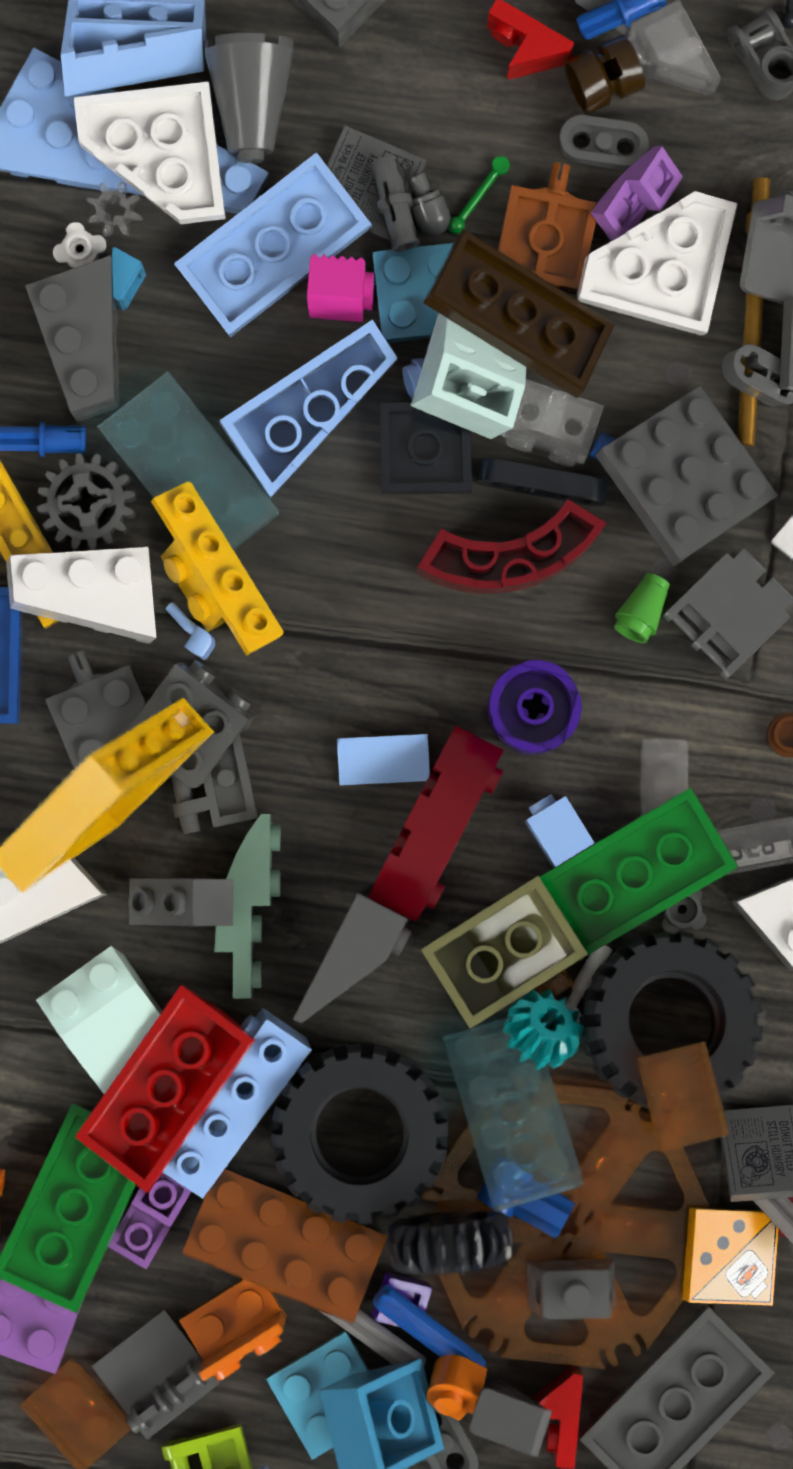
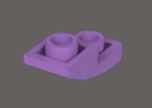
(149, 1221)

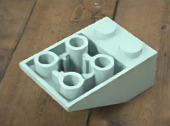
(469, 381)

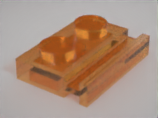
(682, 1096)
(76, 1415)

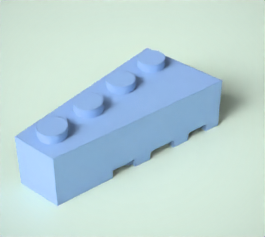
(298, 412)

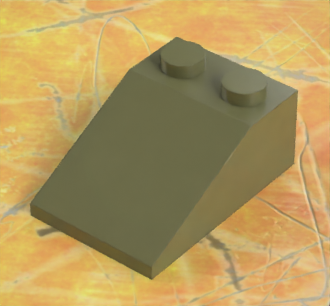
(504, 952)

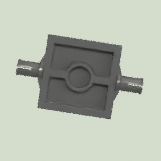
(94, 708)

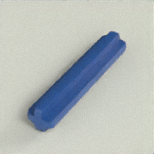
(422, 1325)

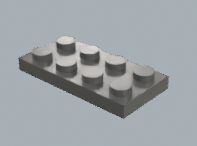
(678, 1398)

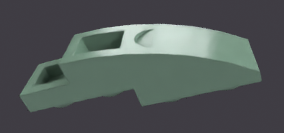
(252, 886)

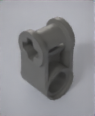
(763, 46)

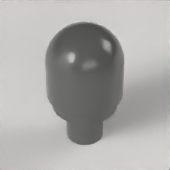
(428, 207)

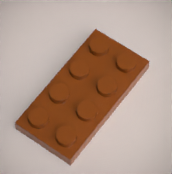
(284, 1246)

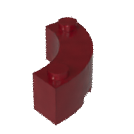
(512, 564)
(436, 824)

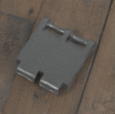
(732, 611)

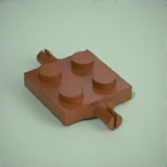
(549, 231)

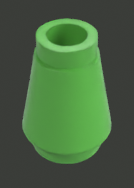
(642, 610)

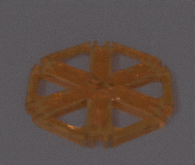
(609, 1230)

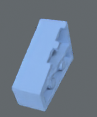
(130, 42)

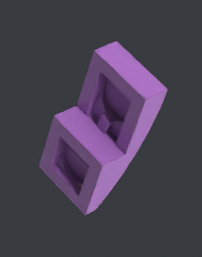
(640, 188)

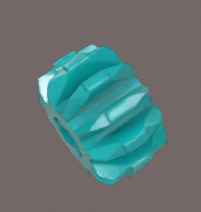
(543, 1029)

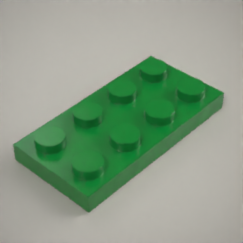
(639, 871)
(66, 1220)

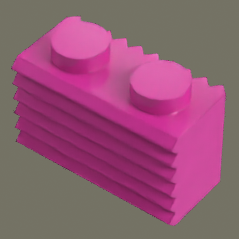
(339, 288)

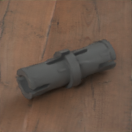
(394, 203)

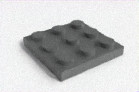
(686, 475)

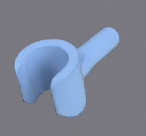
(200, 642)

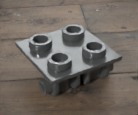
(154, 1375)

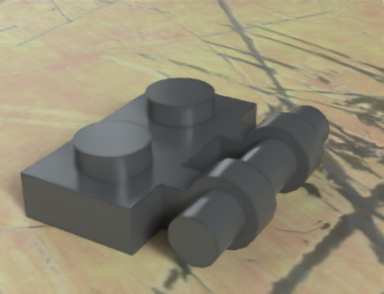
(227, 793)

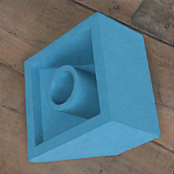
(382, 1418)

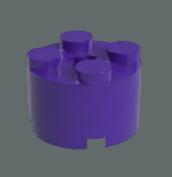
(556, 694)

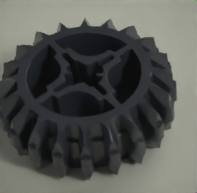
(449, 1242)

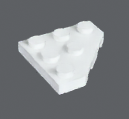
(158, 145)
(664, 266)

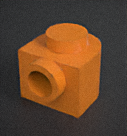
(455, 1385)

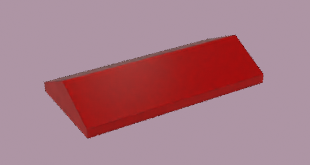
(165, 1088)

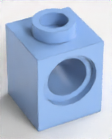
(557, 829)

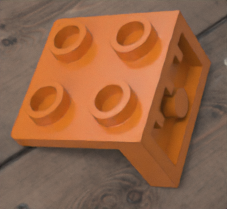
(232, 1326)

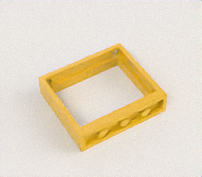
(102, 793)

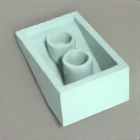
(102, 1014)

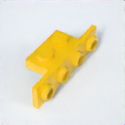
(211, 571)

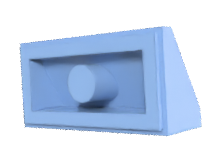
(383, 759)

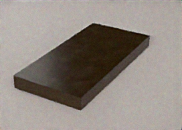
(519, 313)

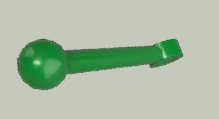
(499, 168)

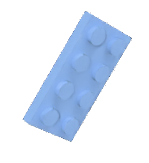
(270, 244)

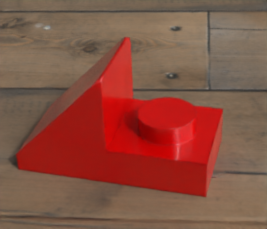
(538, 45)
(564, 1400)

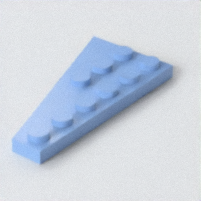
(43, 140)

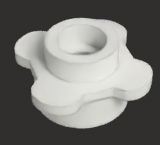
(77, 236)

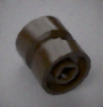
(590, 81)

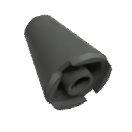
(249, 90)

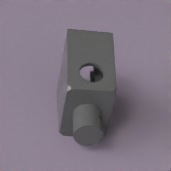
(571, 1288)

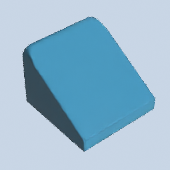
(127, 277)

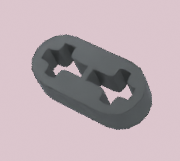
(758, 383)

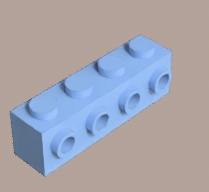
(240, 1103)

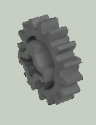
(66, 505)

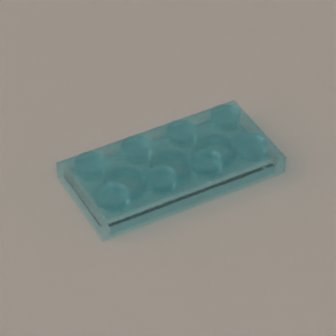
(172, 443)
(512, 1118)

